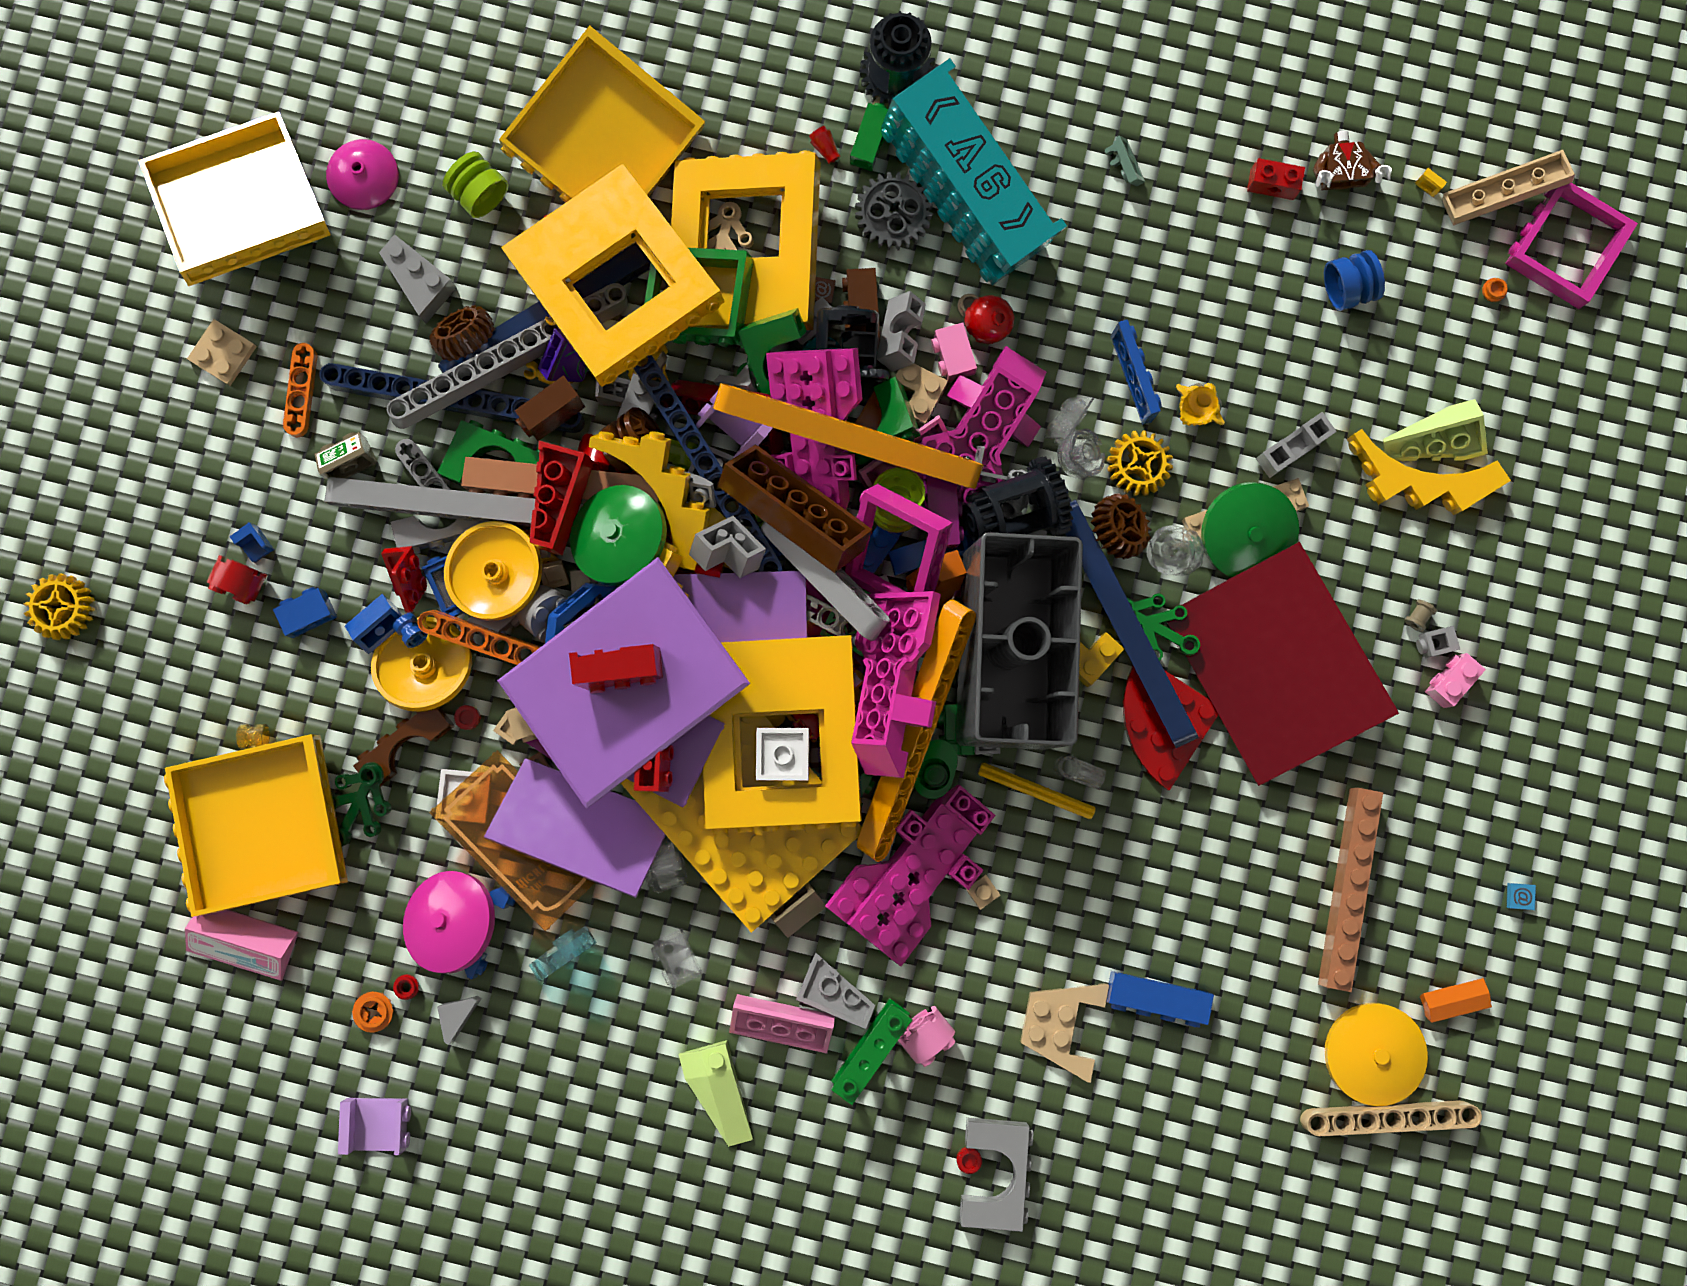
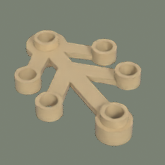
(722, 239)

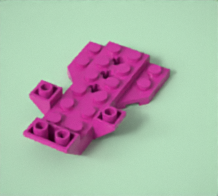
(835, 393)
(993, 413)
(889, 681)
(929, 852)

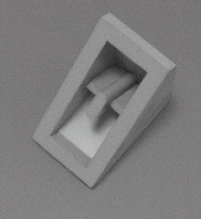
(612, 393)
(455, 1015)

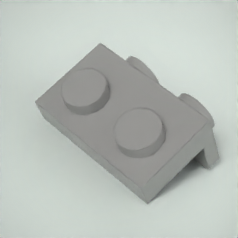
(638, 397)

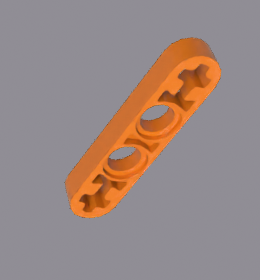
(304, 390)

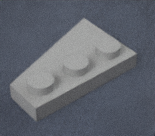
(833, 994)

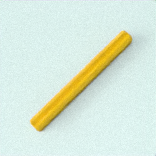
(1036, 790)

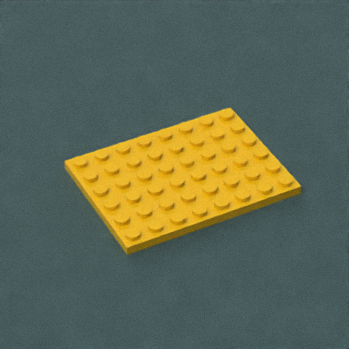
(747, 869)

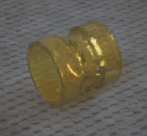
(252, 736)

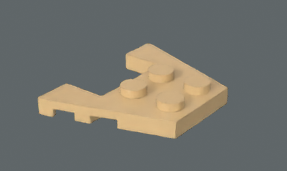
(1051, 1024)

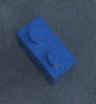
(304, 612)
(373, 624)

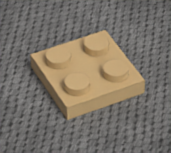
(221, 352)

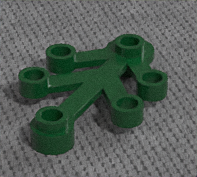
(360, 800)

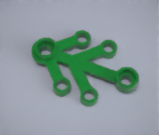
(1152, 624)

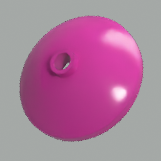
(369, 185)

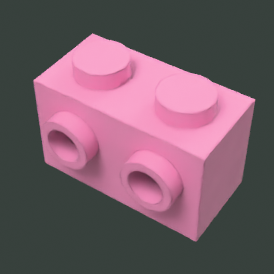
(954, 352)
(1454, 680)

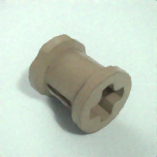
(1420, 615)

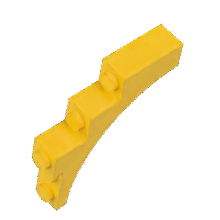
(670, 485)
(1421, 487)

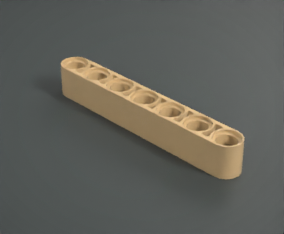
(1402, 1120)

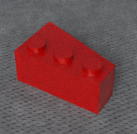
(616, 668)

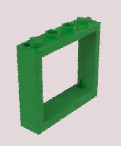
(722, 259)

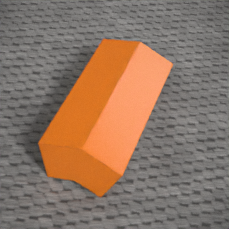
(1456, 1000)

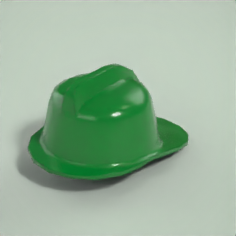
(937, 770)

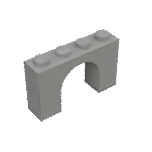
(1006, 1209)

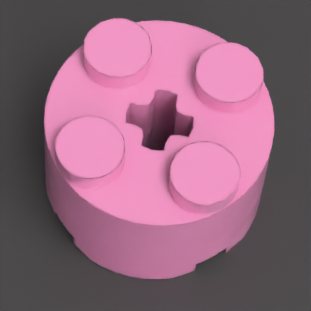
(927, 1036)

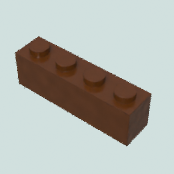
(861, 292)

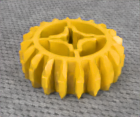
(1135, 454)
(58, 588)

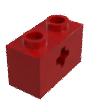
(1276, 179)

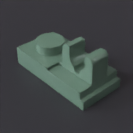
(1125, 157)

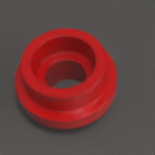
(398, 987)

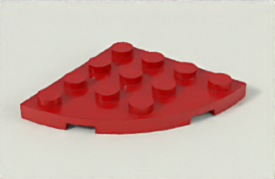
(1149, 736)

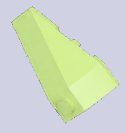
(1450, 433)
(716, 1086)

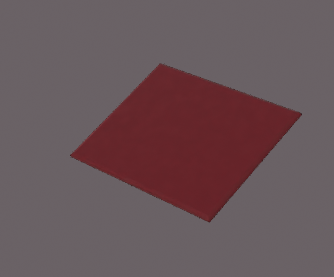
(1282, 664)

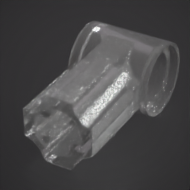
(1081, 772)

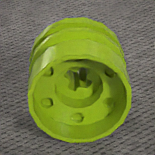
(475, 184)
(905, 484)

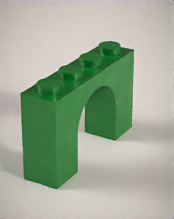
(869, 138)
(762, 336)
(896, 414)
(474, 441)

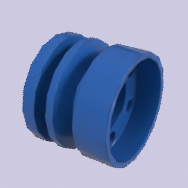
(1354, 280)

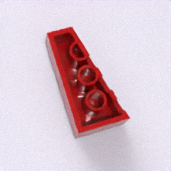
(558, 495)

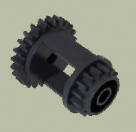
(896, 57)
(1047, 501)

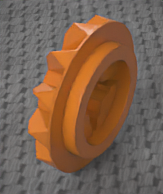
(362, 1015)

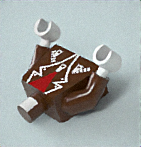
(1347, 165)

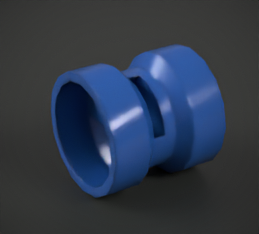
(408, 628)

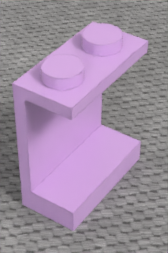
(741, 430)
(373, 1125)

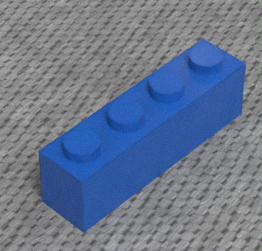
(1160, 998)

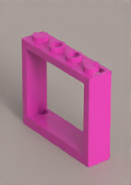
(1550, 280)
(935, 547)

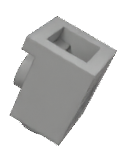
(1445, 640)

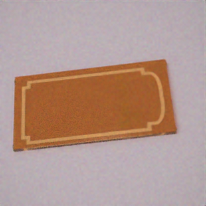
(466, 815)

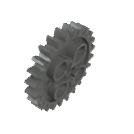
(879, 227)

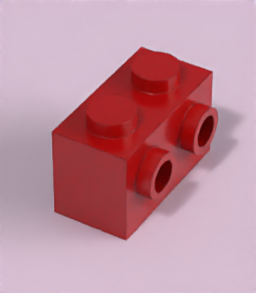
(656, 773)

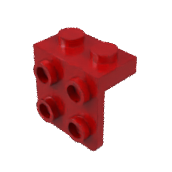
(405, 575)

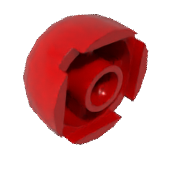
(989, 319)

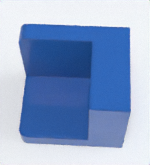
(252, 542)

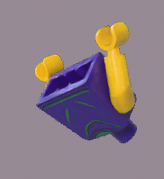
(557, 361)

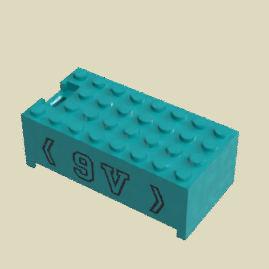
(967, 175)

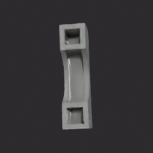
(414, 533)

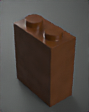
(549, 409)

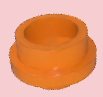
(1494, 289)

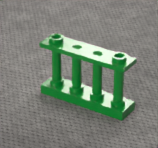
(870, 1051)

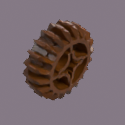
(462, 333)
(1121, 526)

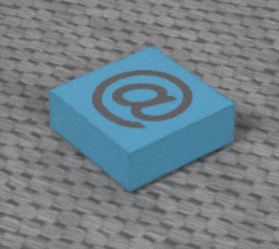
(1521, 896)

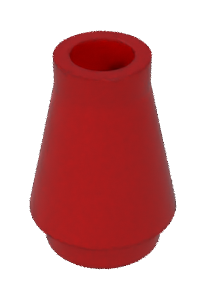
(824, 143)

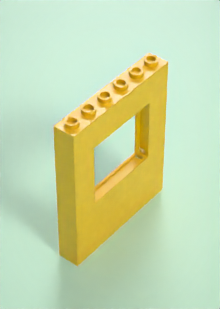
(585, 236)
(776, 282)
(788, 680)

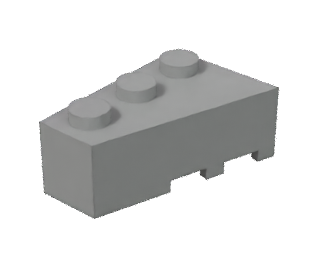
(419, 279)

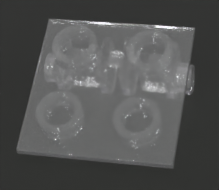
(1071, 416)

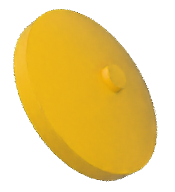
(492, 571)
(421, 675)
(1376, 1054)

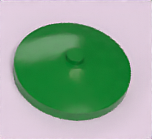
(1248, 527)
(617, 534)

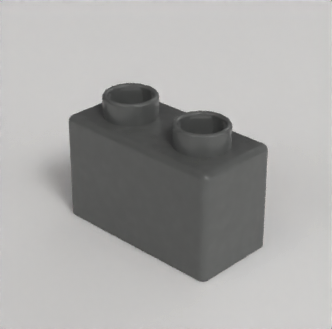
(1025, 643)

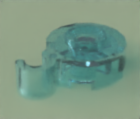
(564, 950)

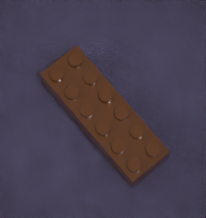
(794, 508)

